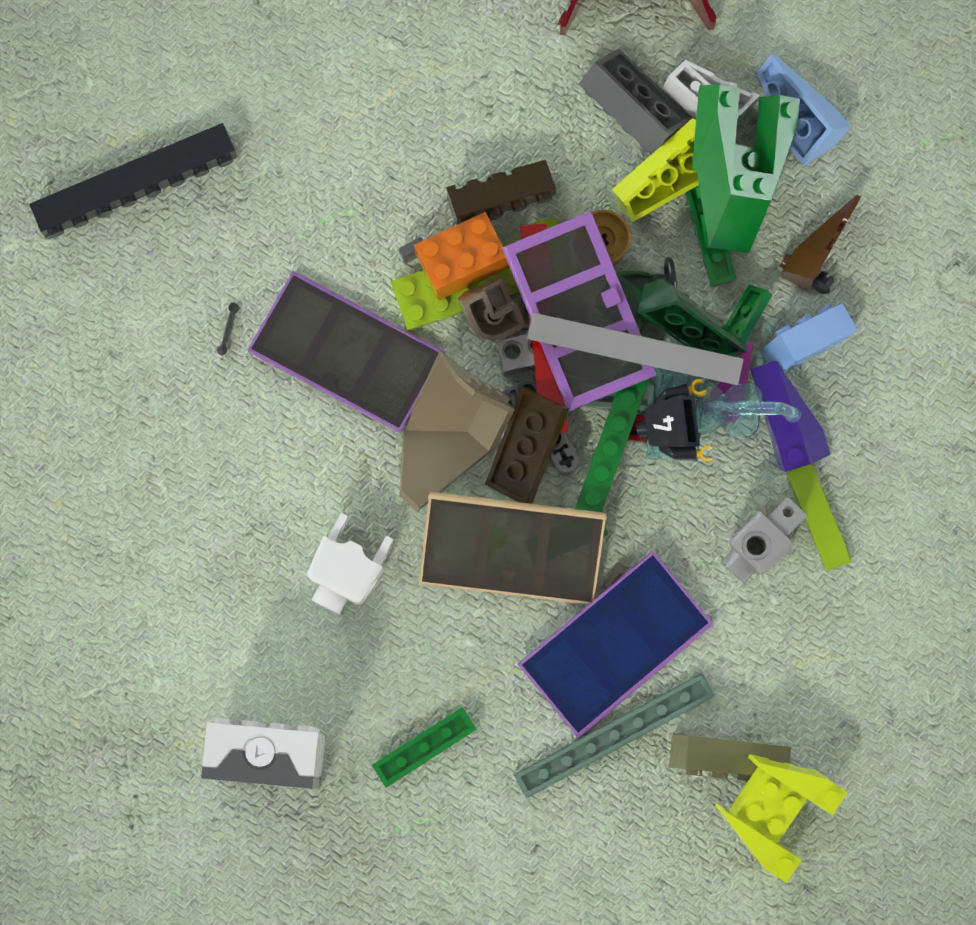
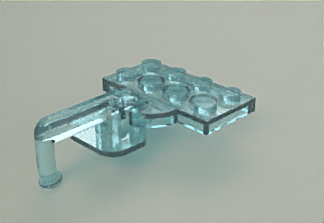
(735, 411)

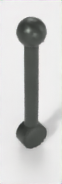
(233, 308)

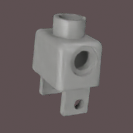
(772, 532)

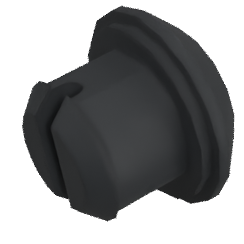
(823, 283)

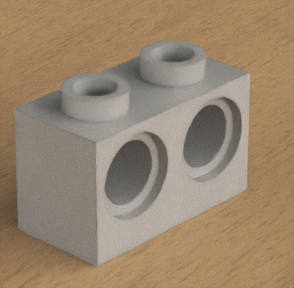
(523, 362)

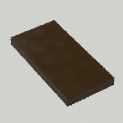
(526, 446)

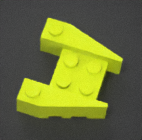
(771, 804)

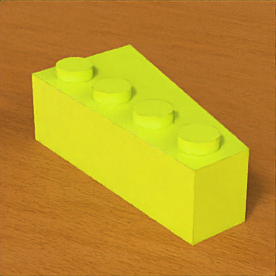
(660, 177)

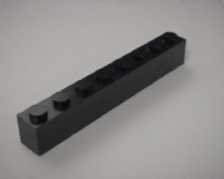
(133, 181)

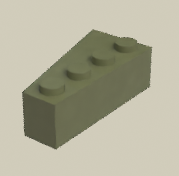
(721, 756)

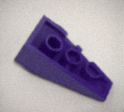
(795, 442)

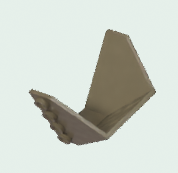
(449, 430)

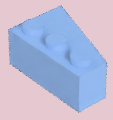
(809, 337)

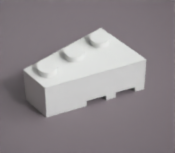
(684, 88)

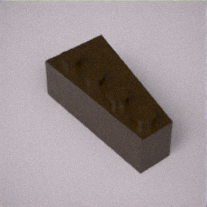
(502, 192)

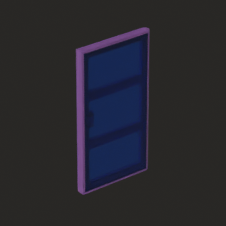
(615, 644)

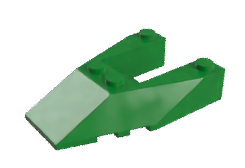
(735, 178)

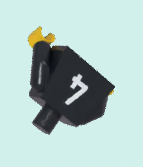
(673, 423)

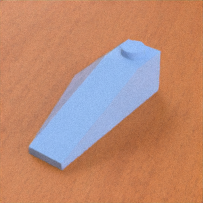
(818, 121)

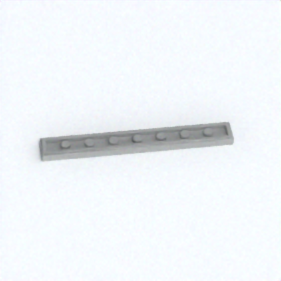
(635, 348)

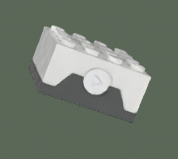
(263, 754)

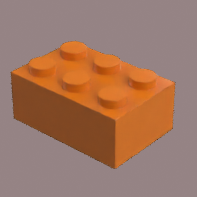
(461, 256)

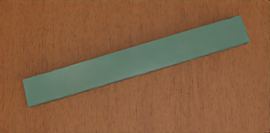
(614, 735)

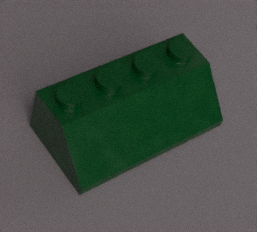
(687, 320)

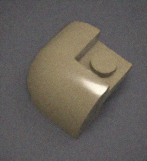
(491, 310)

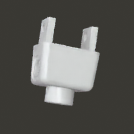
(344, 570)

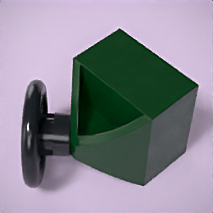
(633, 282)

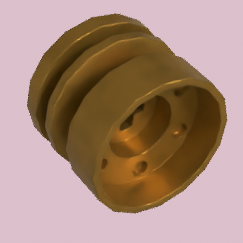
(615, 232)

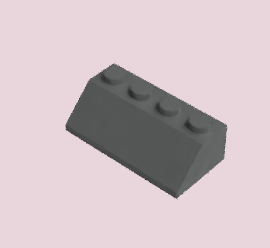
(633, 100)

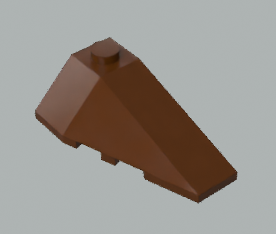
(811, 254)

